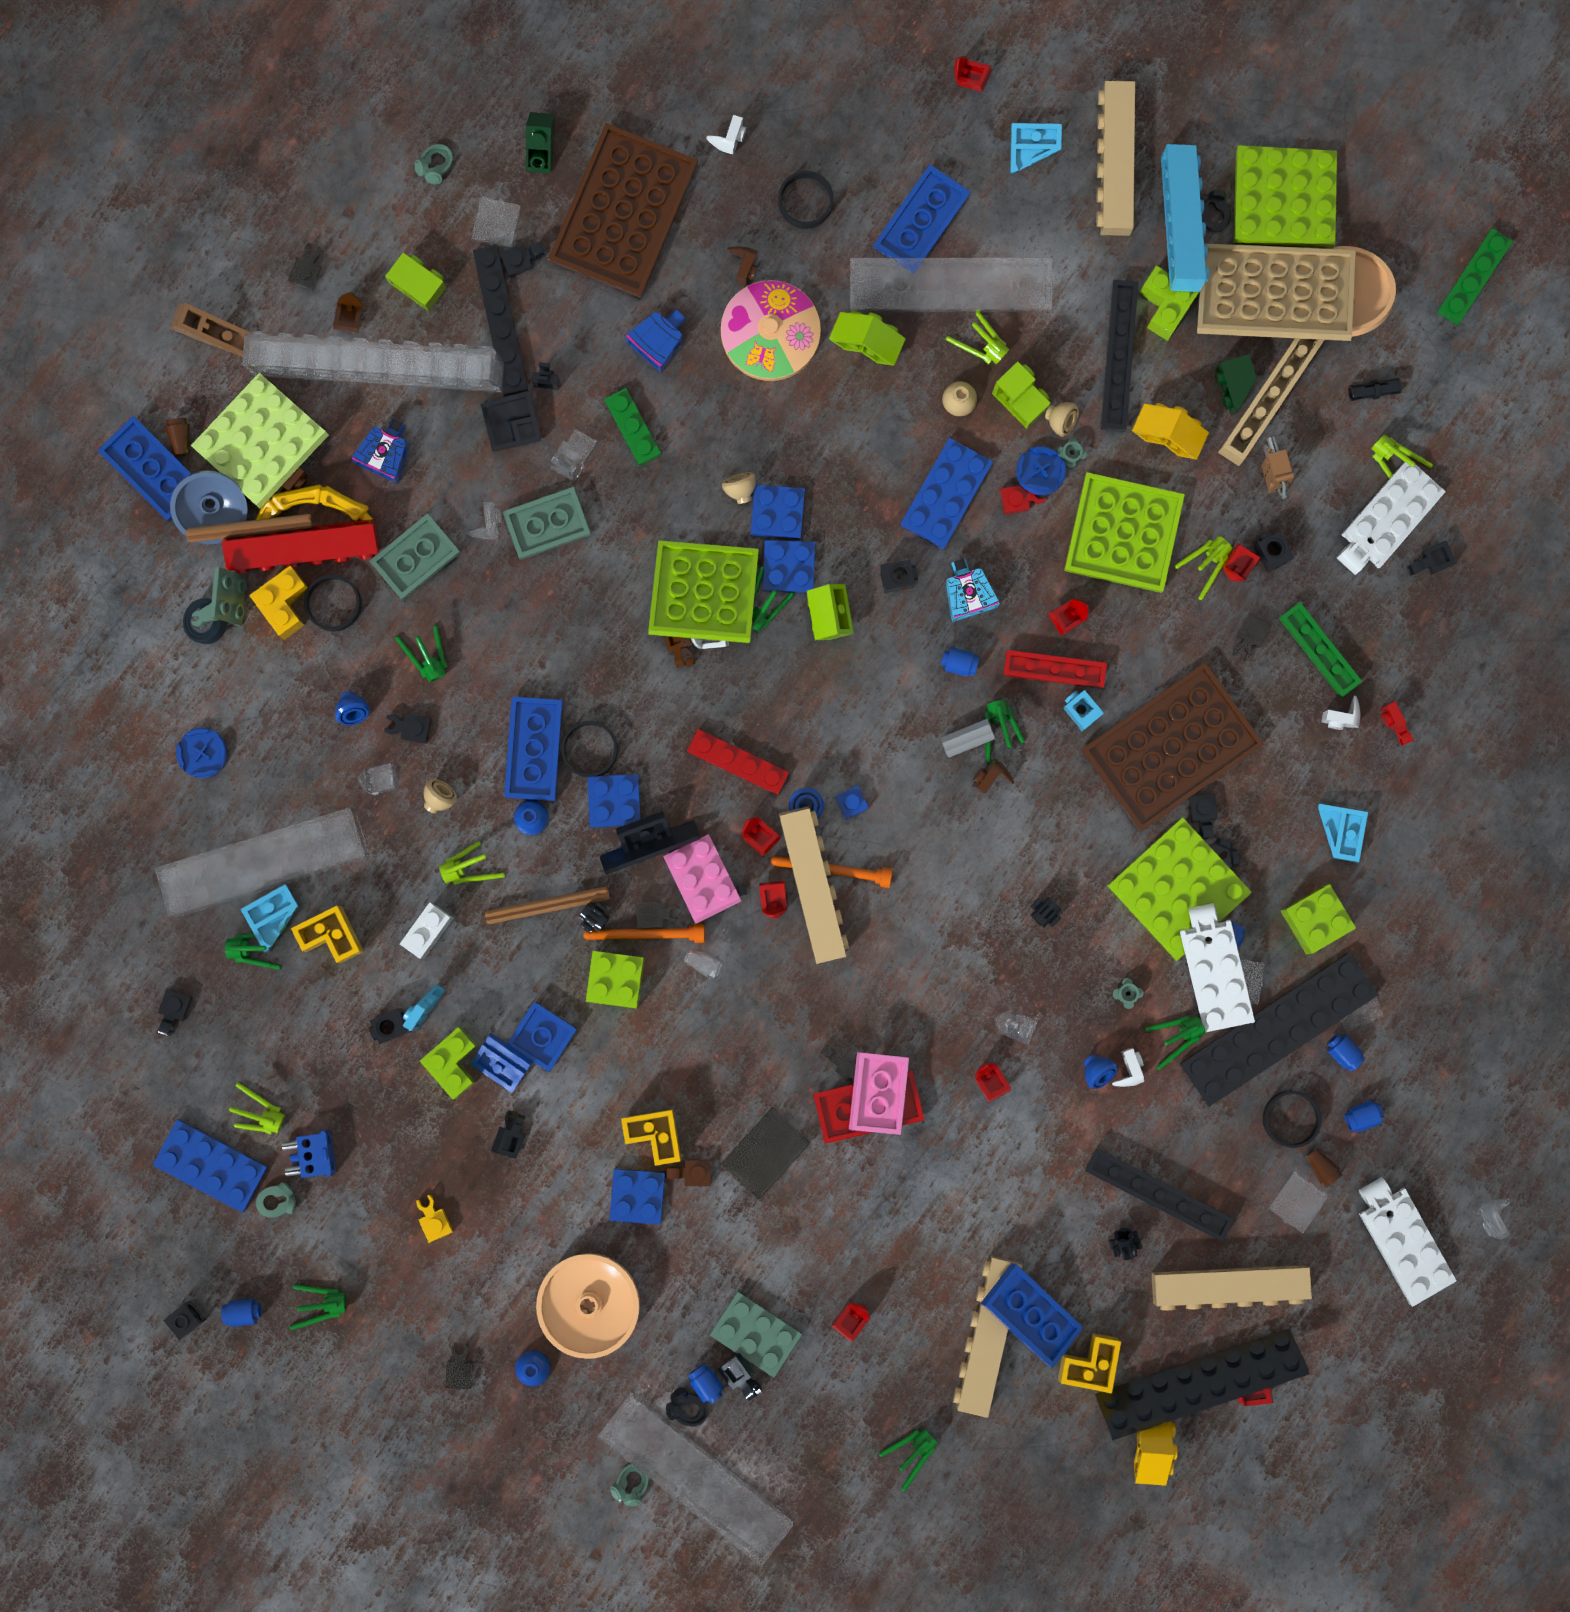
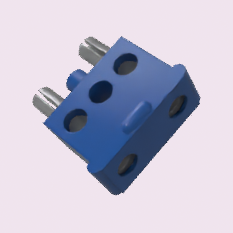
(322, 1155)

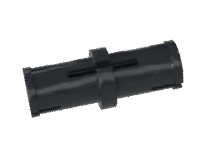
(1375, 389)

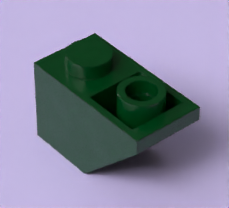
(540, 142)
(1236, 380)

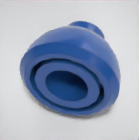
(351, 709)
(807, 797)
(531, 817)
(1099, 1071)
(532, 1368)

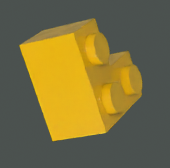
(1171, 428)
(275, 601)
(330, 928)
(657, 1127)
(1097, 1370)
(1155, 1454)

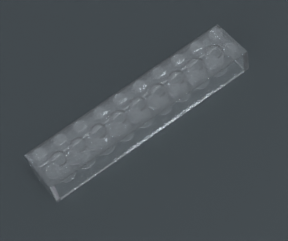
(373, 362)

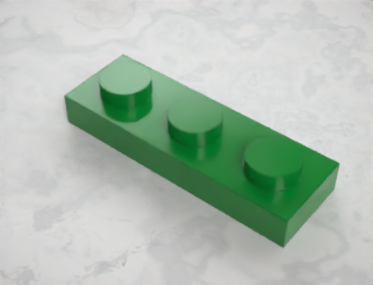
(632, 427)

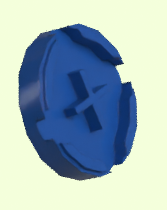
(1041, 470)
(202, 753)

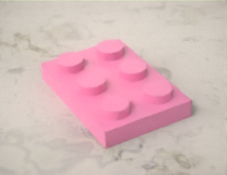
(702, 879)
(878, 1093)

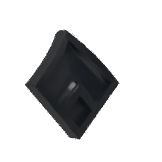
(511, 421)

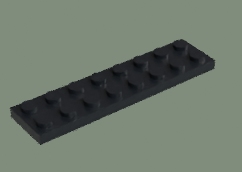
(1279, 1029)
(1201, 1384)

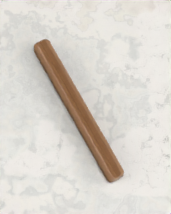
(249, 528)
(547, 905)

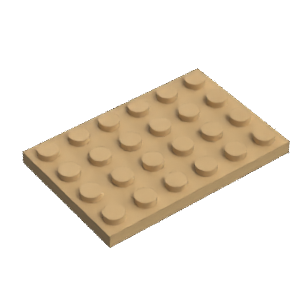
(1278, 292)

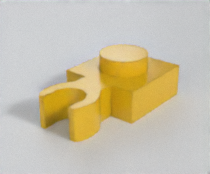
(435, 1223)

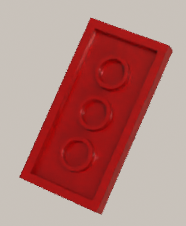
(835, 1109)

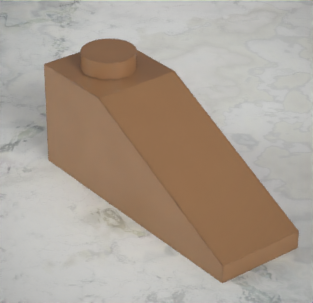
(208, 329)

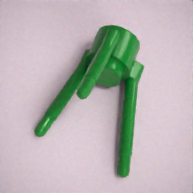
(760, 616)
(432, 667)
(1000, 713)
(238, 948)
(1190, 1029)
(333, 1303)
(923, 1443)

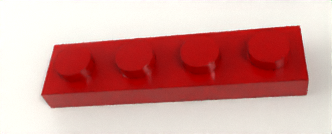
(1054, 669)
(737, 762)

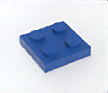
(777, 512)
(788, 566)
(613, 800)
(542, 1036)
(637, 1196)

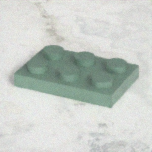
(546, 523)
(415, 556)
(756, 1334)

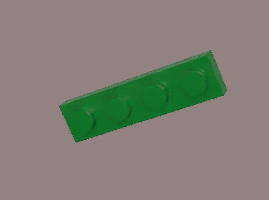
(1474, 276)
(1320, 649)

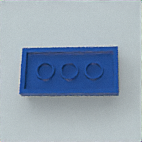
(922, 216)
(145, 464)
(946, 493)
(533, 749)
(210, 1165)
(1032, 1315)

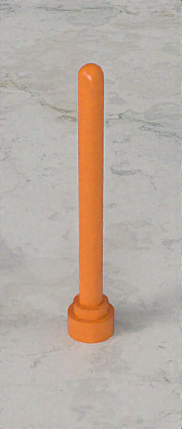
(881, 876)
(694, 933)

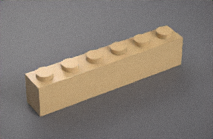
(1116, 158)
(1269, 399)
(812, 884)
(1231, 1286)
(983, 1348)

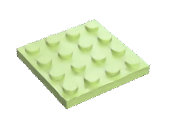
(260, 440)

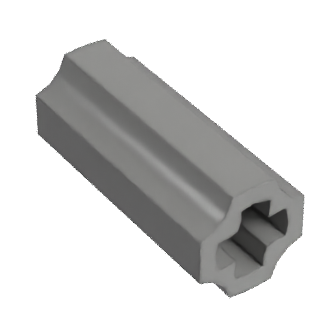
(968, 738)

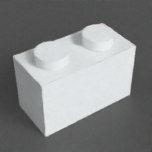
(426, 931)

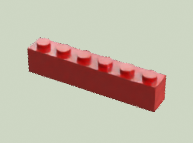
(305, 545)

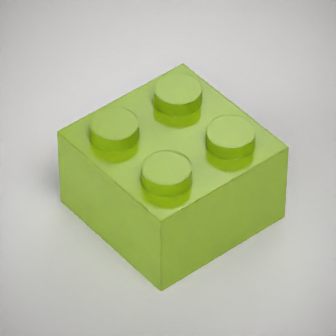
(1318, 919)
(615, 979)

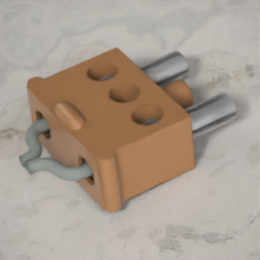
(1276, 468)

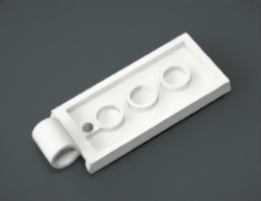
(1389, 517)
(1216, 970)
(1404, 1242)

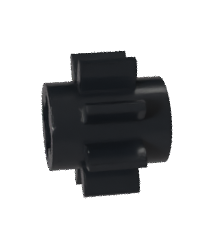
(1045, 912)
(593, 917)
(1125, 1244)

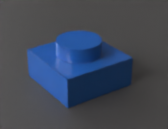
(851, 802)

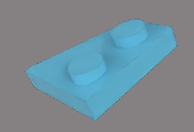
(1033, 143)
(1344, 831)
(270, 915)
(417, 1015)

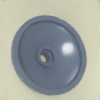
(189, 503)

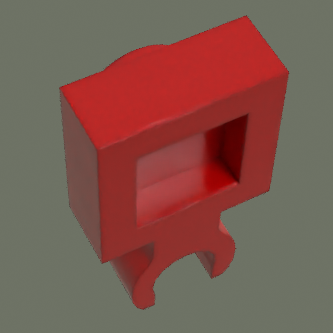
(1017, 499)
(1394, 719)

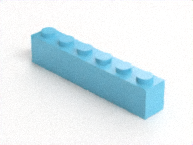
(1184, 218)

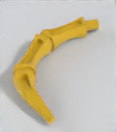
(314, 495)

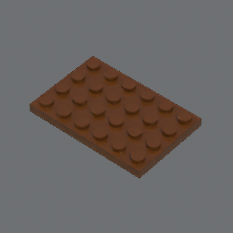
(623, 210)
(1172, 747)

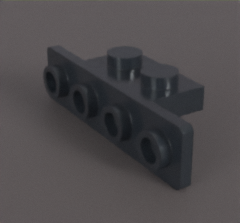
(646, 840)

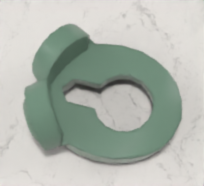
(435, 174)
(277, 1191)
(618, 1489)

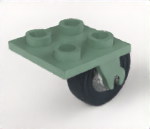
(208, 618)

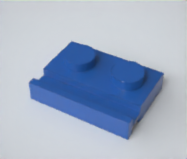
(501, 1062)

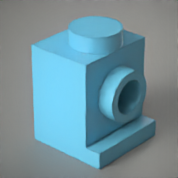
(1092, 711)

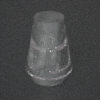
(704, 963)

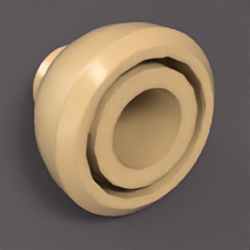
(959, 398)
(1062, 417)
(740, 486)
(438, 796)

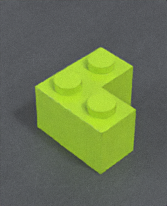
(1171, 304)
(867, 335)
(1019, 395)
(445, 1060)

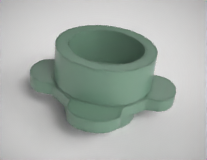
(1079, 452)
(1135, 993)

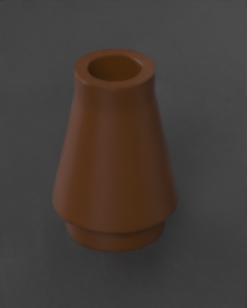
(178, 434)
(1324, 1168)

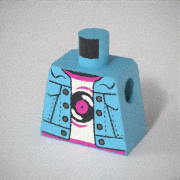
(969, 592)

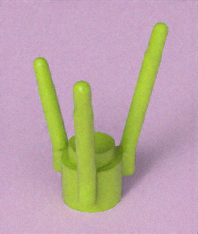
(995, 348)
(1387, 447)
(1217, 551)
(453, 870)
(270, 1120)

